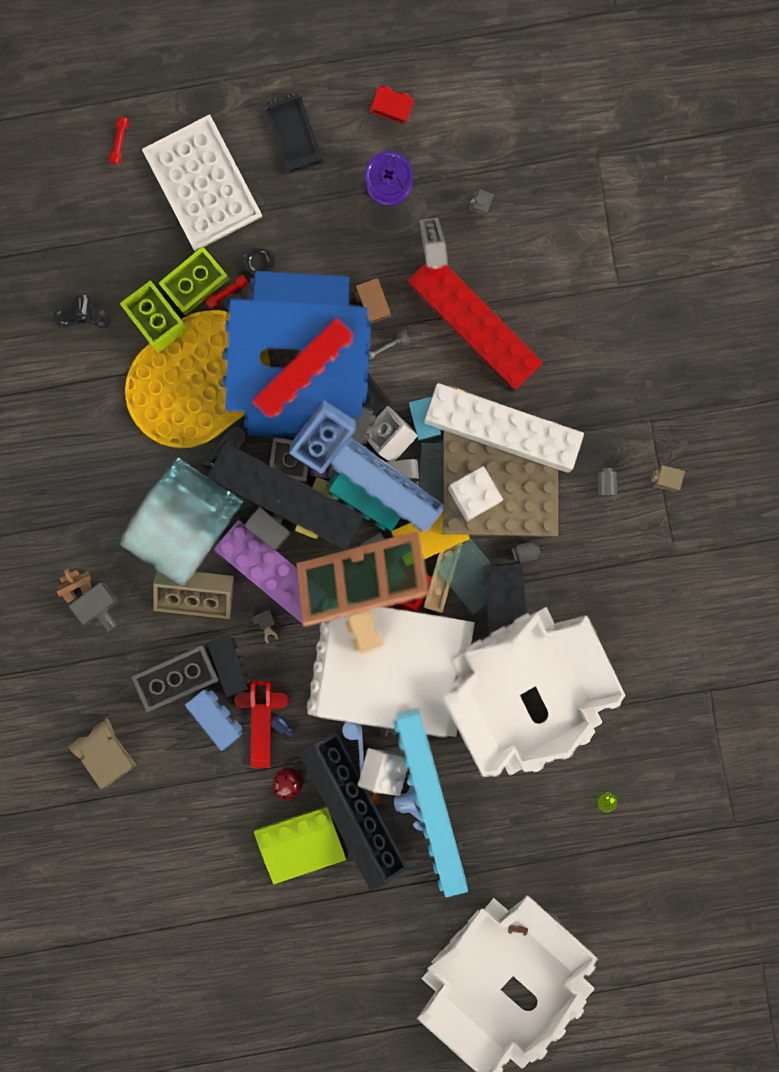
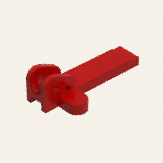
(261, 721)

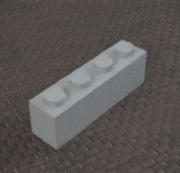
(433, 242)

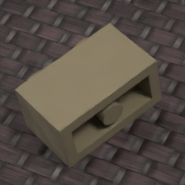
(667, 478)

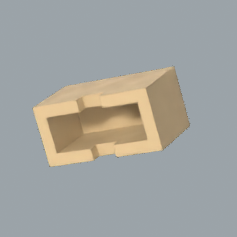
(364, 634)

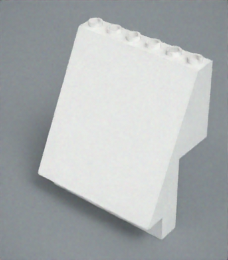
(398, 677)

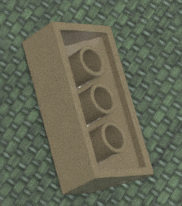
(202, 596)

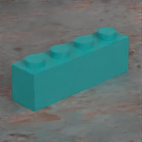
(356, 497)

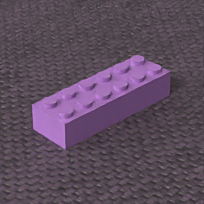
(262, 566)

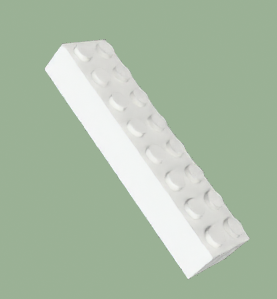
(503, 428)

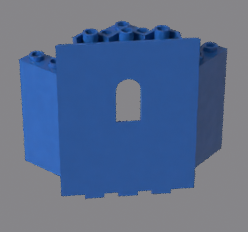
(290, 314)

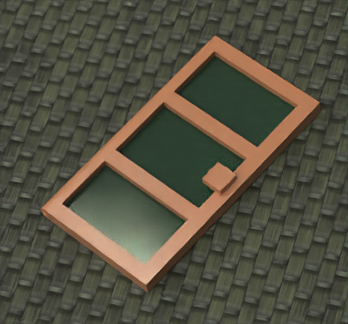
(362, 579)

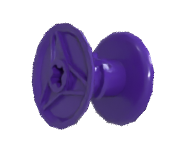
(393, 166)

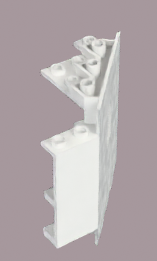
(568, 673)
(480, 959)

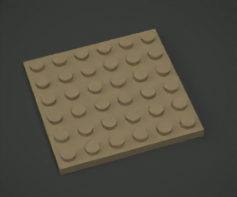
(525, 486)

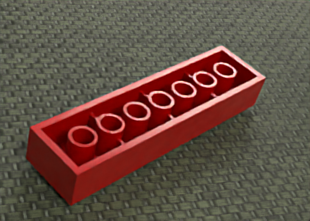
(475, 324)

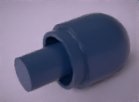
(281, 725)

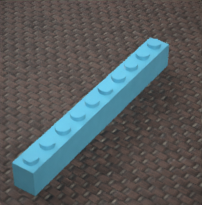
(431, 801)

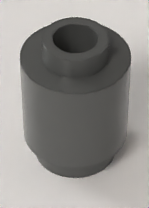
(526, 552)

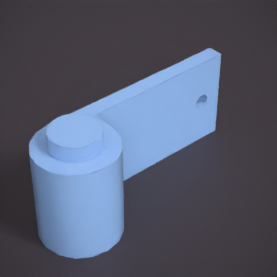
(354, 732)

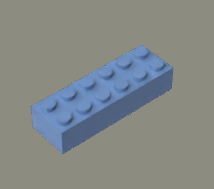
(388, 485)

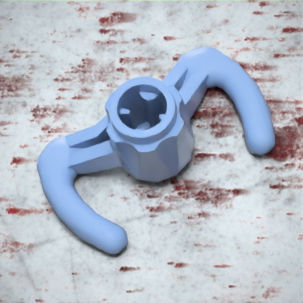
(406, 803)

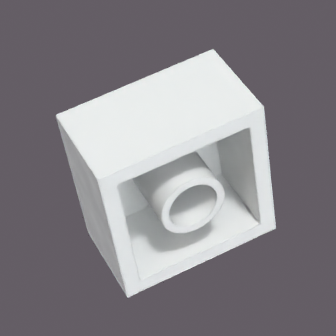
(475, 494)
(383, 772)

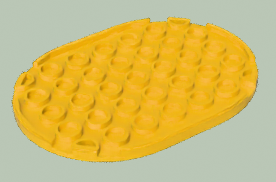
(180, 391)

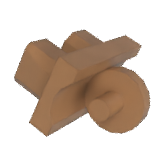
(72, 581)

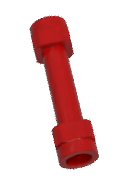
(121, 125)
(212, 301)

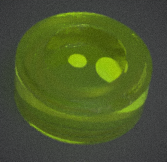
(607, 802)

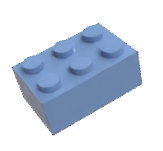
(322, 437)
(214, 718)

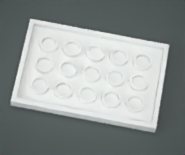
(202, 183)

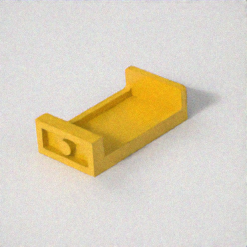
(433, 540)

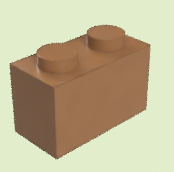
(372, 296)

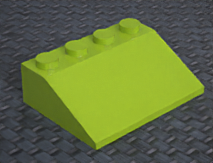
(300, 844)

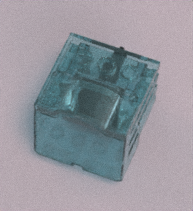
(180, 522)

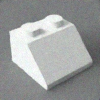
(390, 434)

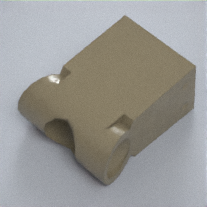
(103, 754)

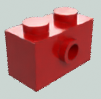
(391, 104)

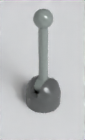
(401, 338)

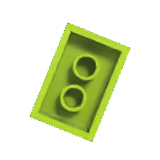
(194, 281)
(154, 316)

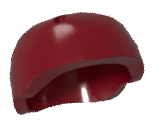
(286, 785)

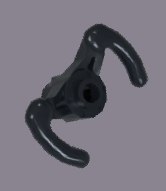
(82, 313)

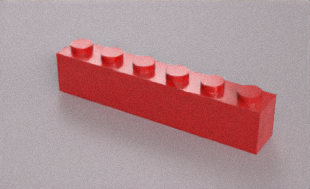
(303, 367)

